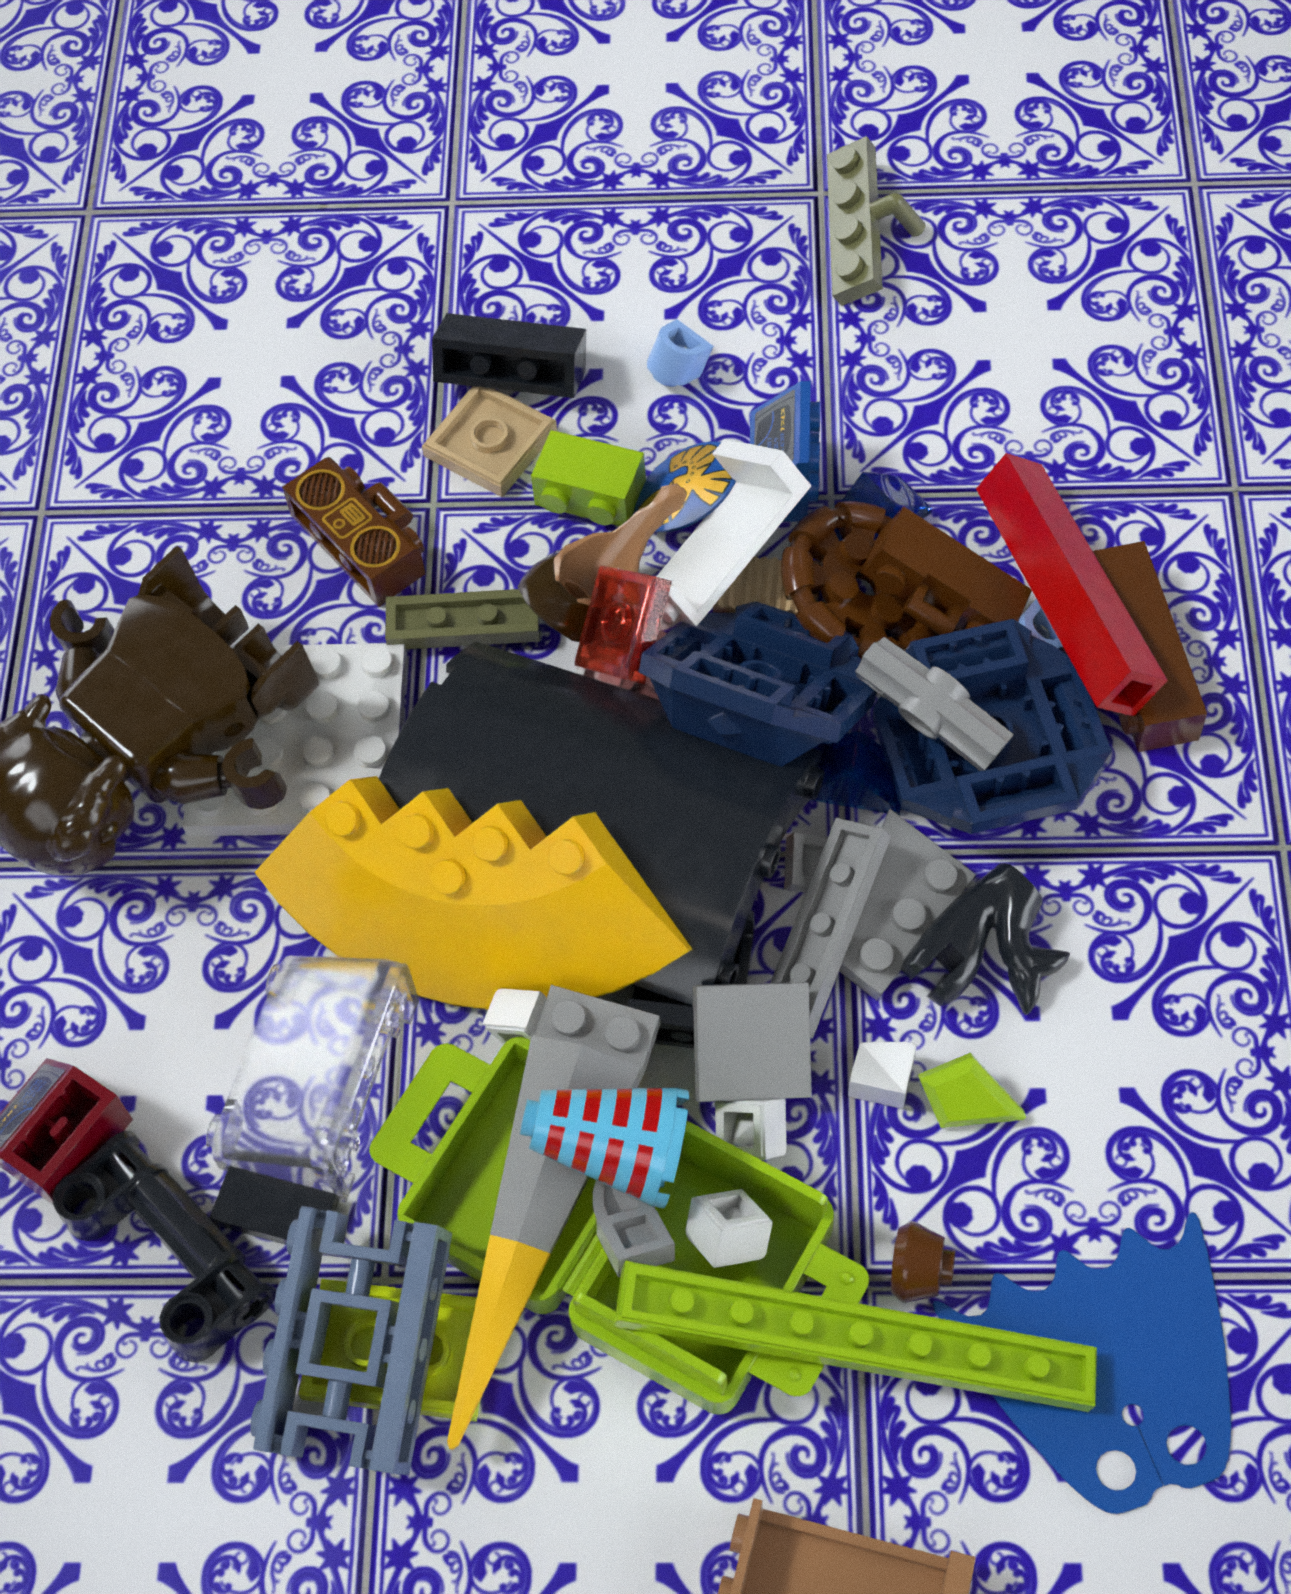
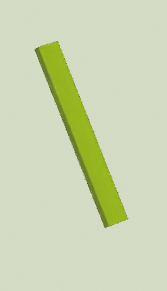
(856, 1336)

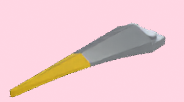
(575, 1046)

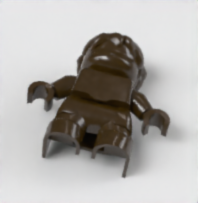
(147, 713)

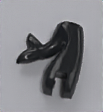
(960, 933)

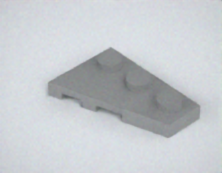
(906, 897)

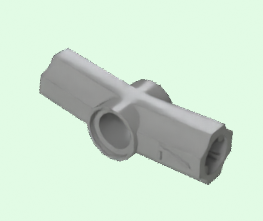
(933, 703)

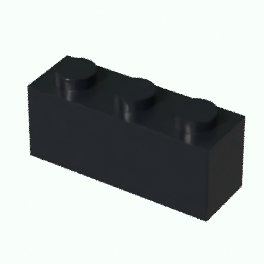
(509, 355)

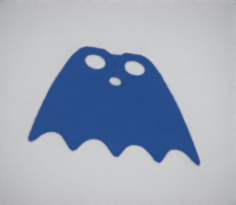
(1156, 1349)

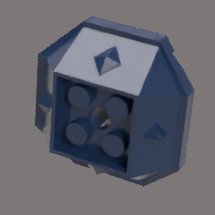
(758, 682)
(1030, 692)

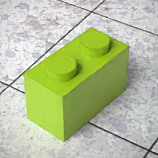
(588, 478)

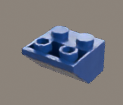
(792, 425)

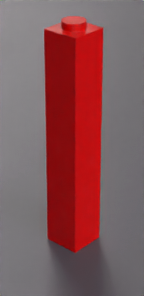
(1071, 586)

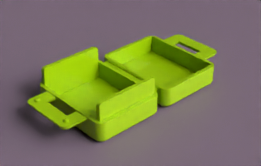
(460, 1193)

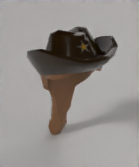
(564, 581)

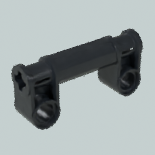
(184, 1231)

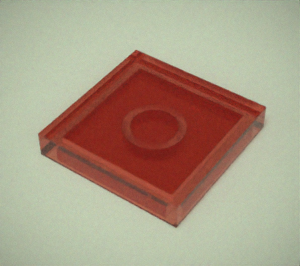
(621, 622)

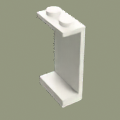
(735, 531)

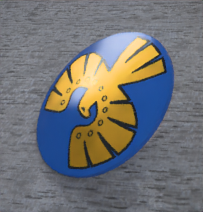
(699, 475)

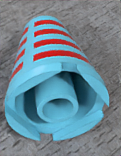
(612, 1135)

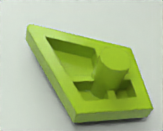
(968, 1094)

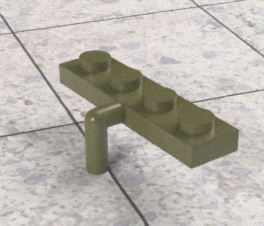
(855, 220)

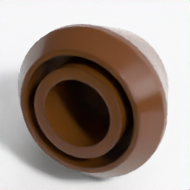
(920, 1263)

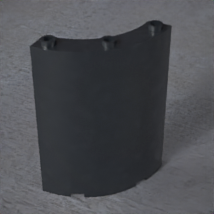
(681, 808)

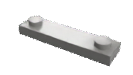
(831, 911)

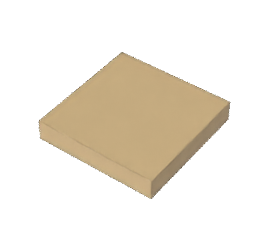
(489, 439)

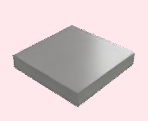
(752, 1041)

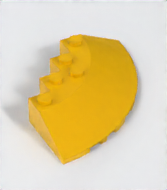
(469, 898)

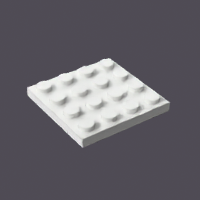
(322, 743)

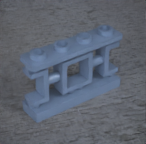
(398, 1348)

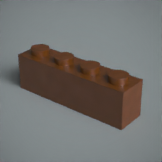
(1177, 709)

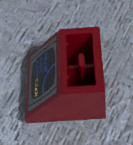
(57, 1125)

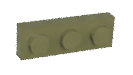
(460, 619)

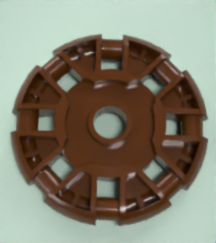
(835, 577)

